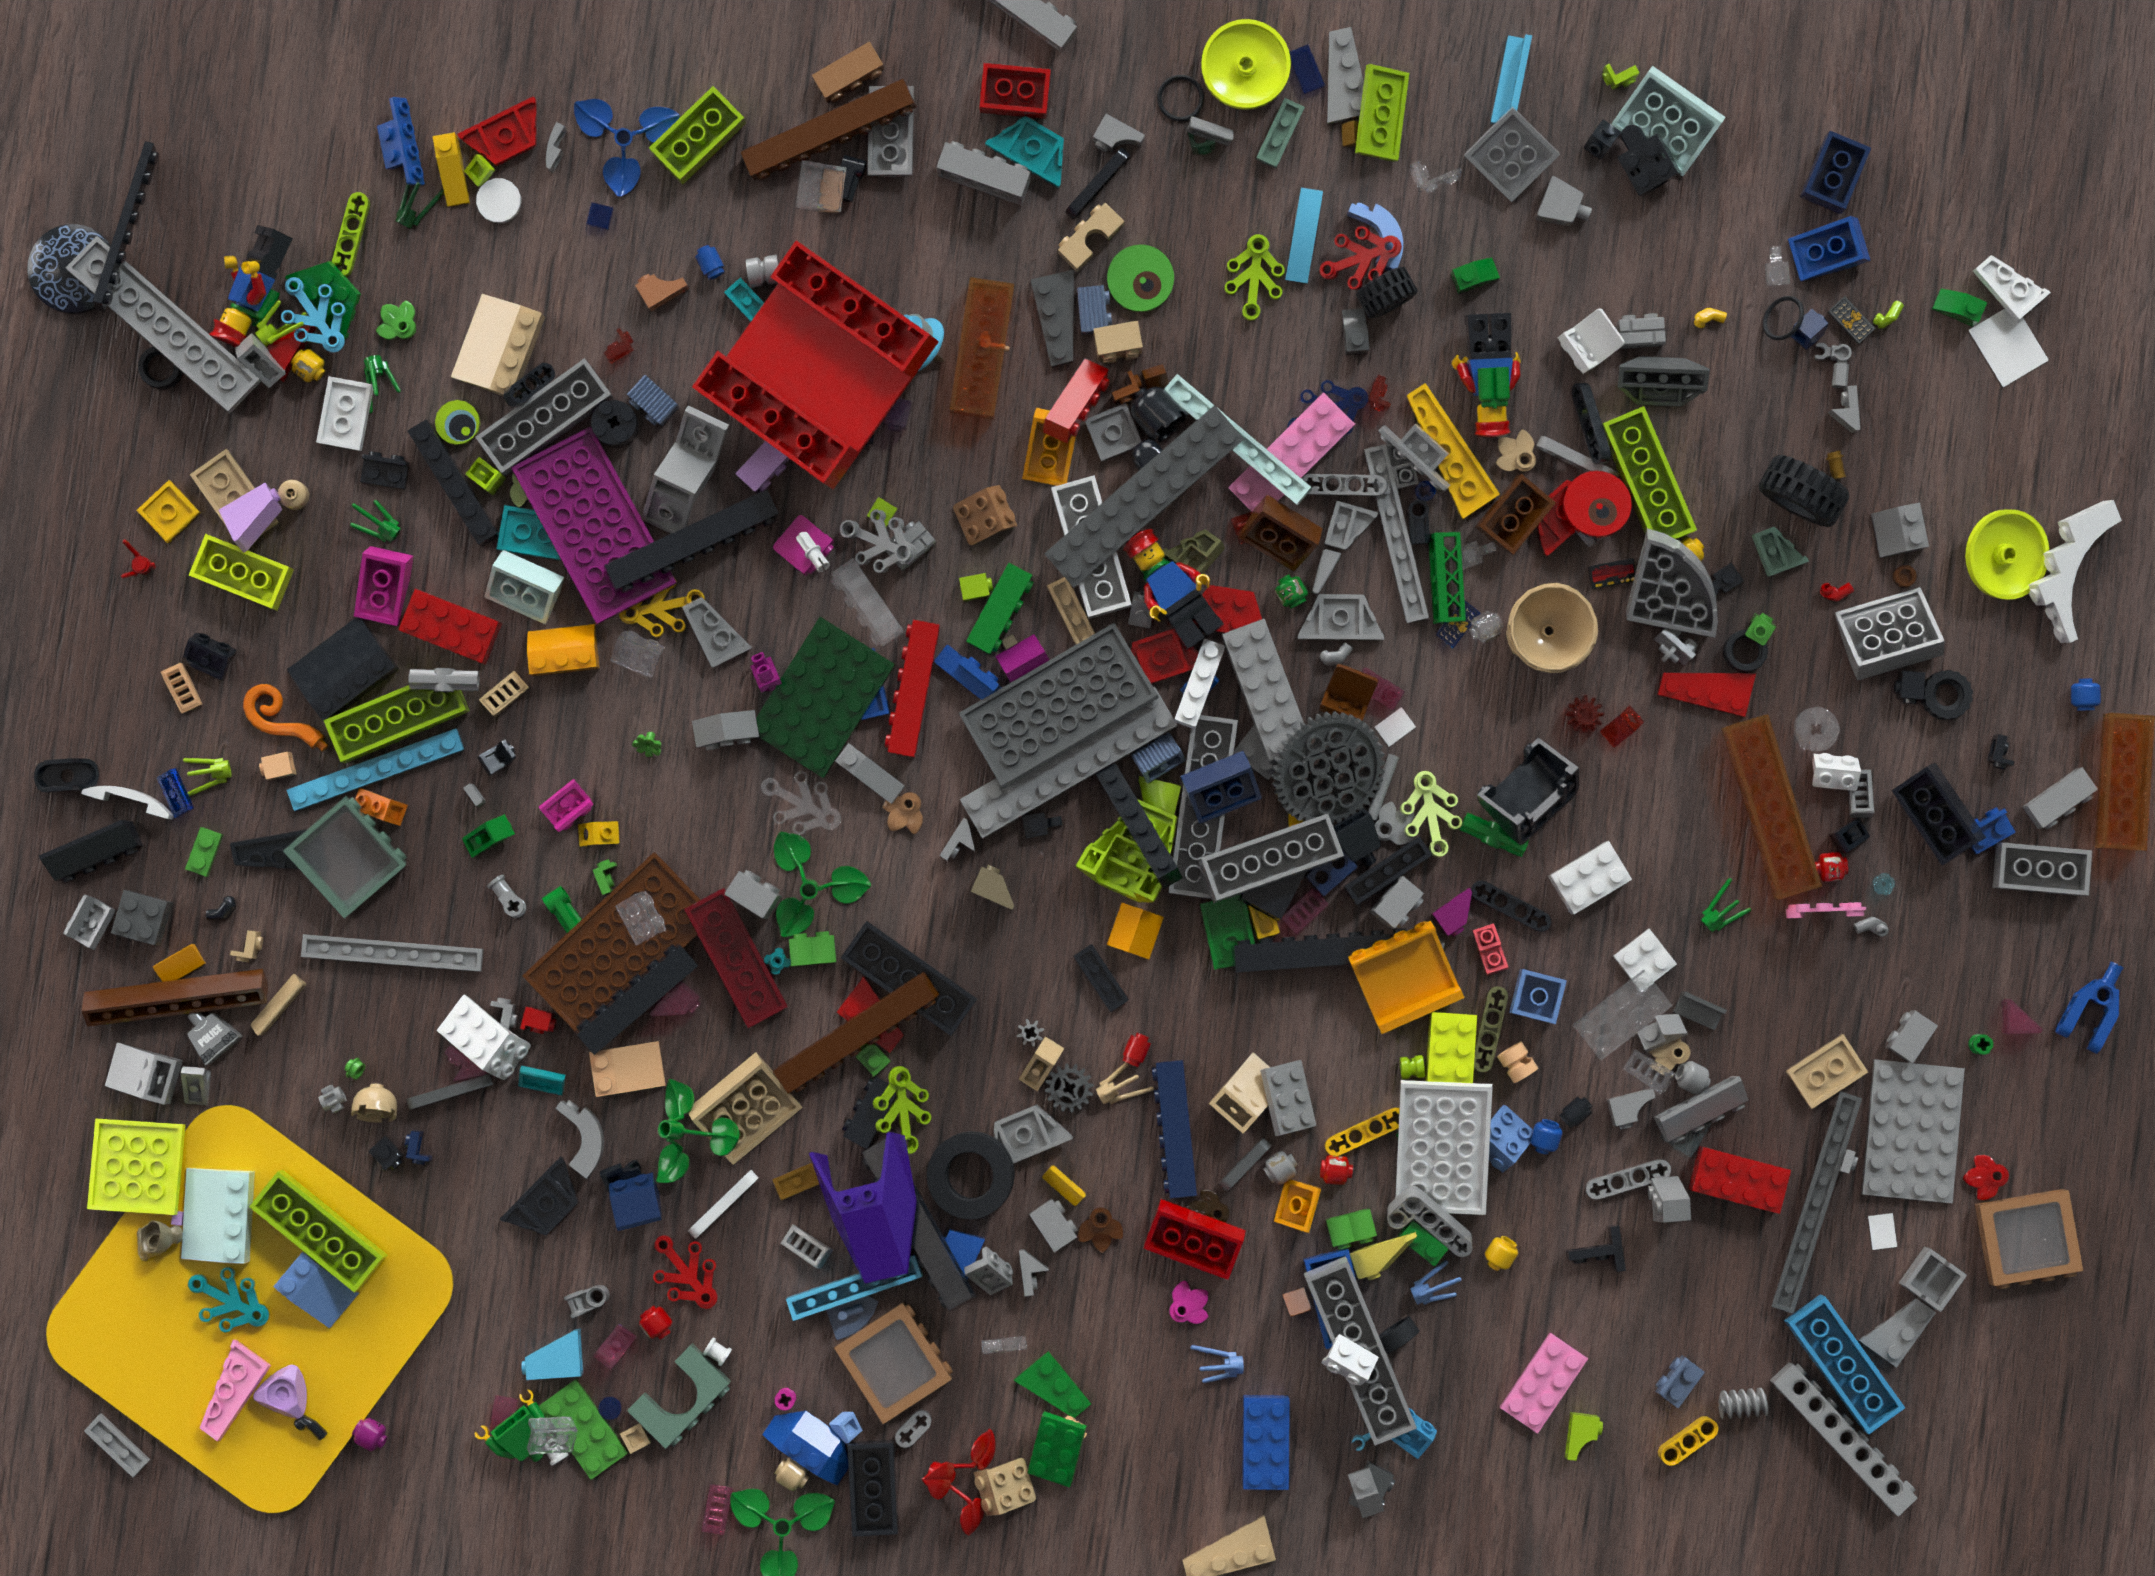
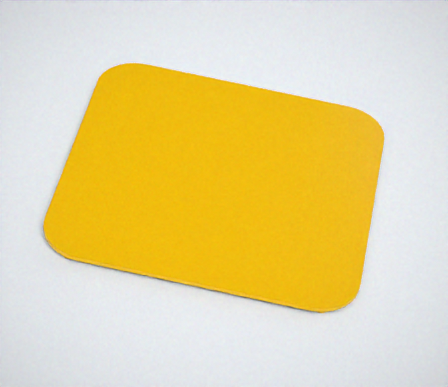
(140, 1344)

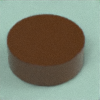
(1904, 576)

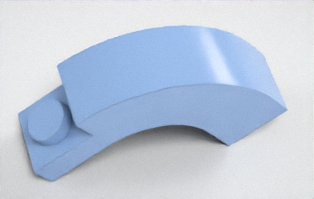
(1383, 223)

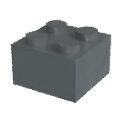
(142, 917)

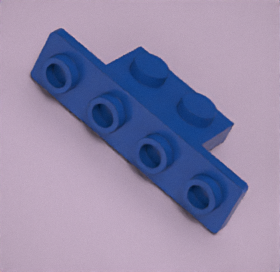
(399, 142)
(967, 672)

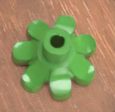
(647, 744)

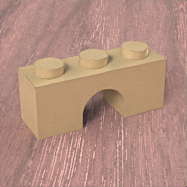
(1102, 221)

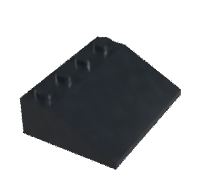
(342, 669)

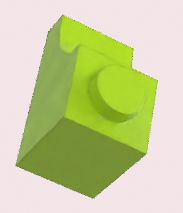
(1581, 1430)

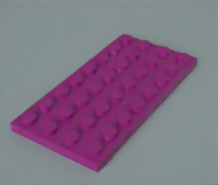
(588, 520)

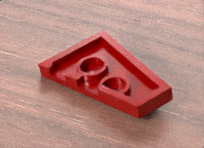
(859, 1000)

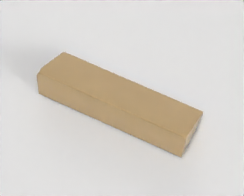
(278, 1005)

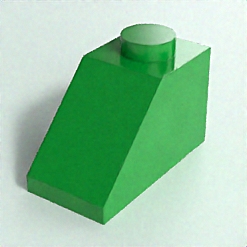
(1474, 275)
(1959, 306)
(488, 835)

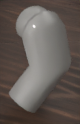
(1872, 924)

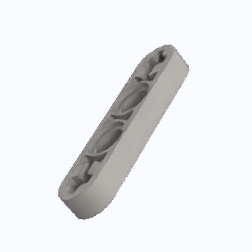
(1570, 456)
(1343, 488)
(1628, 1182)

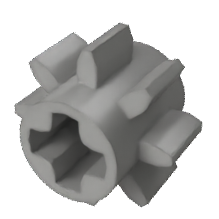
(1028, 1026)
(332, 1098)

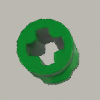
(1985, 1049)

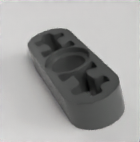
(1244, 1164)

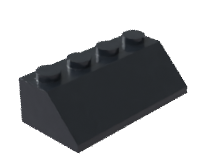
(92, 850)

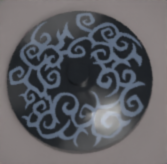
(49, 273)

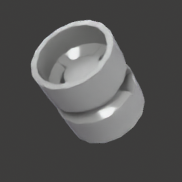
(760, 271)

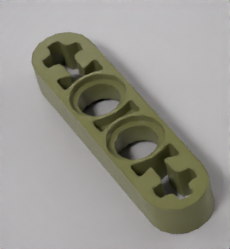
(1486, 1028)

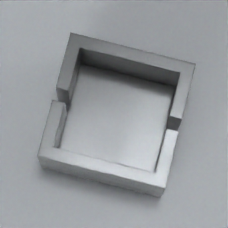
(1931, 1280)

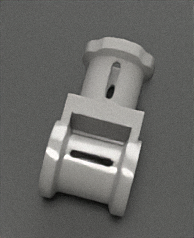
(507, 896)

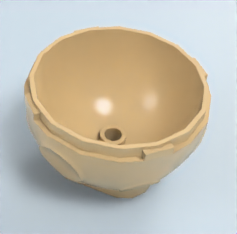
(1571, 623)

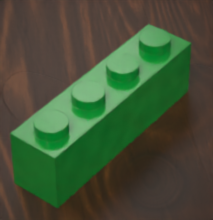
(999, 609)

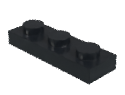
(1101, 978)

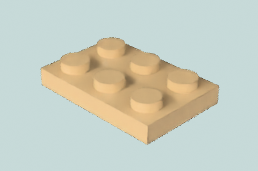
(1826, 1071)

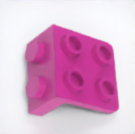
(792, 551)

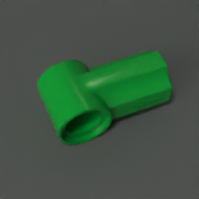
(560, 905)

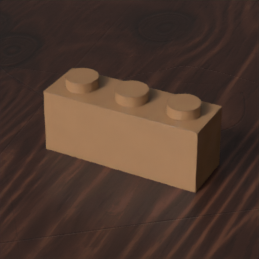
(848, 72)

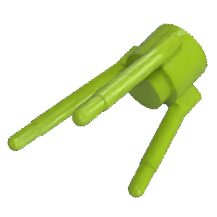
(268, 333)
(220, 770)

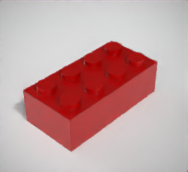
(450, 626)
(1739, 1179)
(1194, 1239)

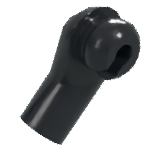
(312, 1425)

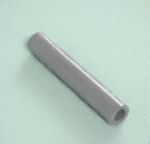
(1377, 802)

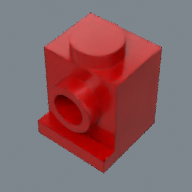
(538, 1020)

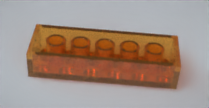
(982, 348)
(2124, 782)

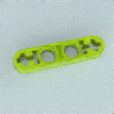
(353, 235)

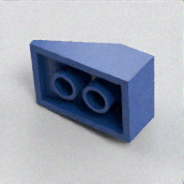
(1829, 248)

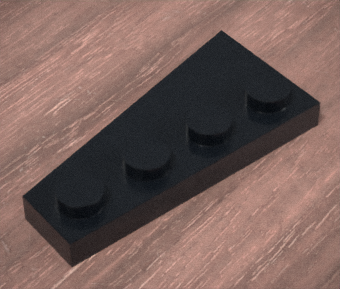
(265, 850)

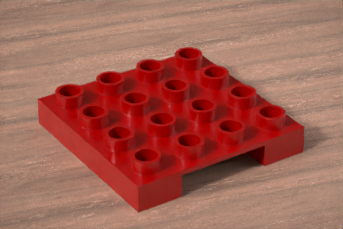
(817, 366)

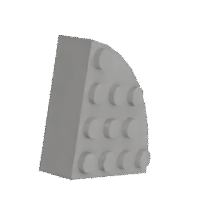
(1672, 588)

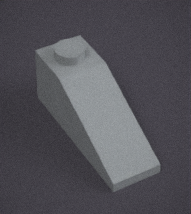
(870, 773)

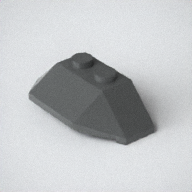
(1662, 380)

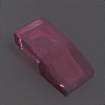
(502, 1409)

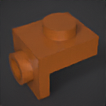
(1125, 394)

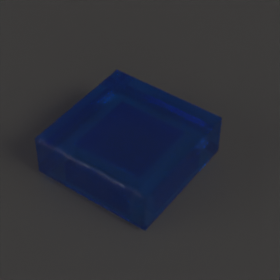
(600, 216)

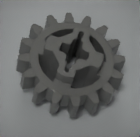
(1082, 1080)

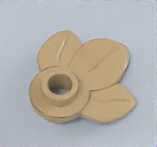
(1515, 449)
(1666, 1055)

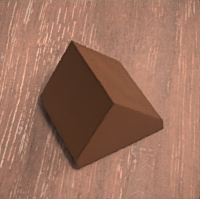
(1155, 376)

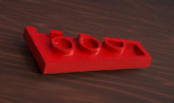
(1714, 691)

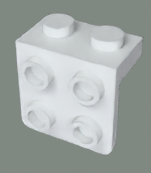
(1591, 341)

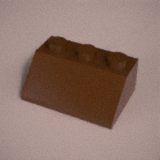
(1515, 514)
(1281, 533)

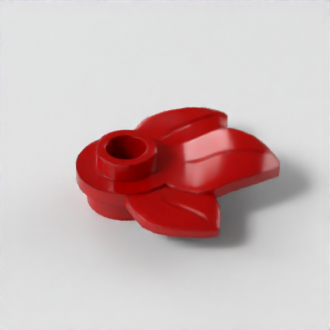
(1982, 1177)

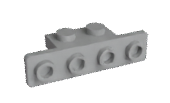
(1421, 450)

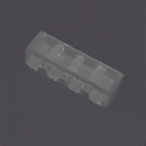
(867, 603)

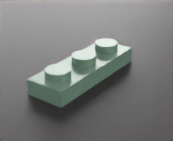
(1280, 133)

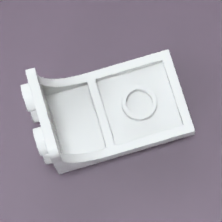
(483, 1039)

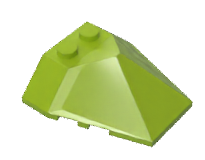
(1118, 862)

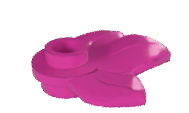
(1191, 1302)

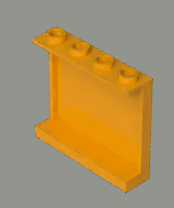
(1405, 976)

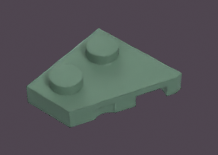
(1776, 552)

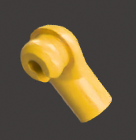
(1707, 315)

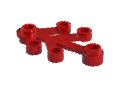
(1363, 257)
(687, 1275)

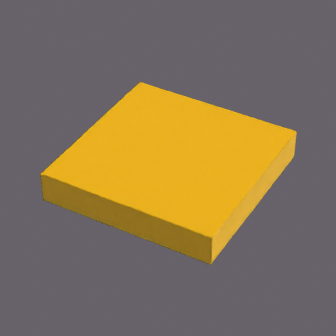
(168, 511)

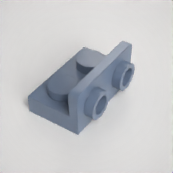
(1679, 1381)

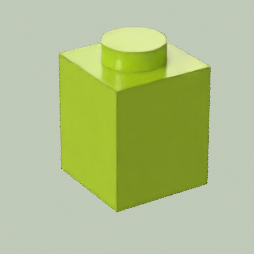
(975, 587)

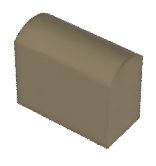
(1009, 641)

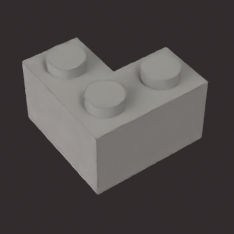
(725, 729)

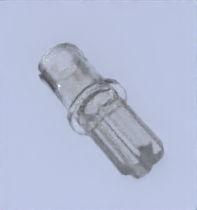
(1004, 1344)

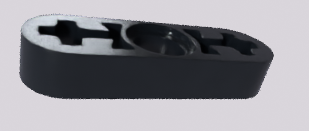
(520, 385)

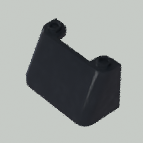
(1531, 792)

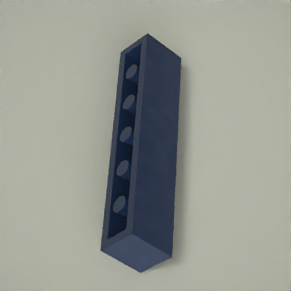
(1176, 1129)

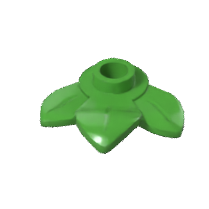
(395, 319)

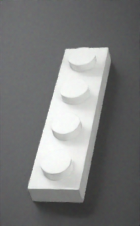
(1199, 683)

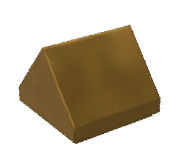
(1349, 133)

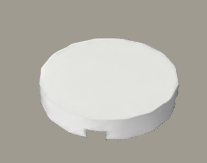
(498, 200)

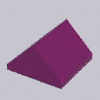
(1022, 658)

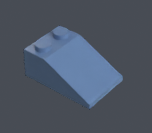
(315, 1290)

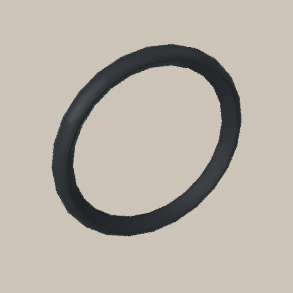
(1183, 77)
(1765, 318)

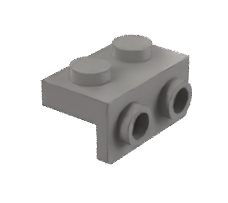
(89, 921)

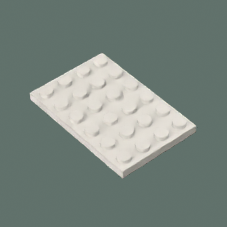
(1445, 1143)

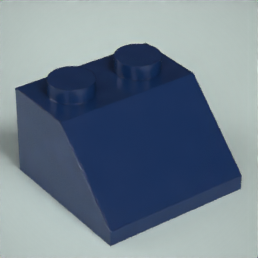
(635, 1201)

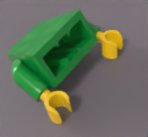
(513, 1434)

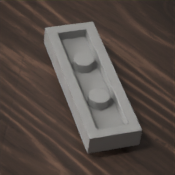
(117, 1445)

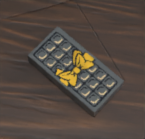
(1851, 320)

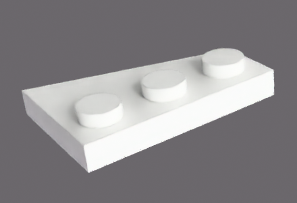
(2012, 290)

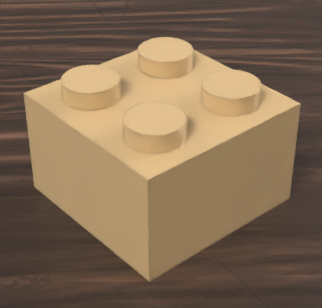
(1118, 342)

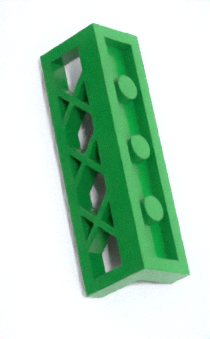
(1438, 577)

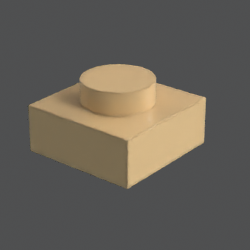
(635, 1438)

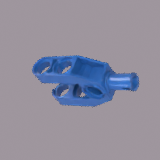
(2089, 992)

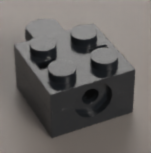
(1645, 161)

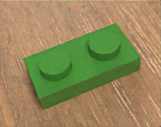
(204, 851)

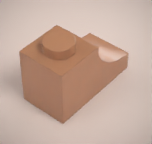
(658, 292)

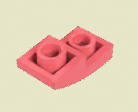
(1490, 949)

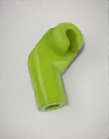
(1890, 317)

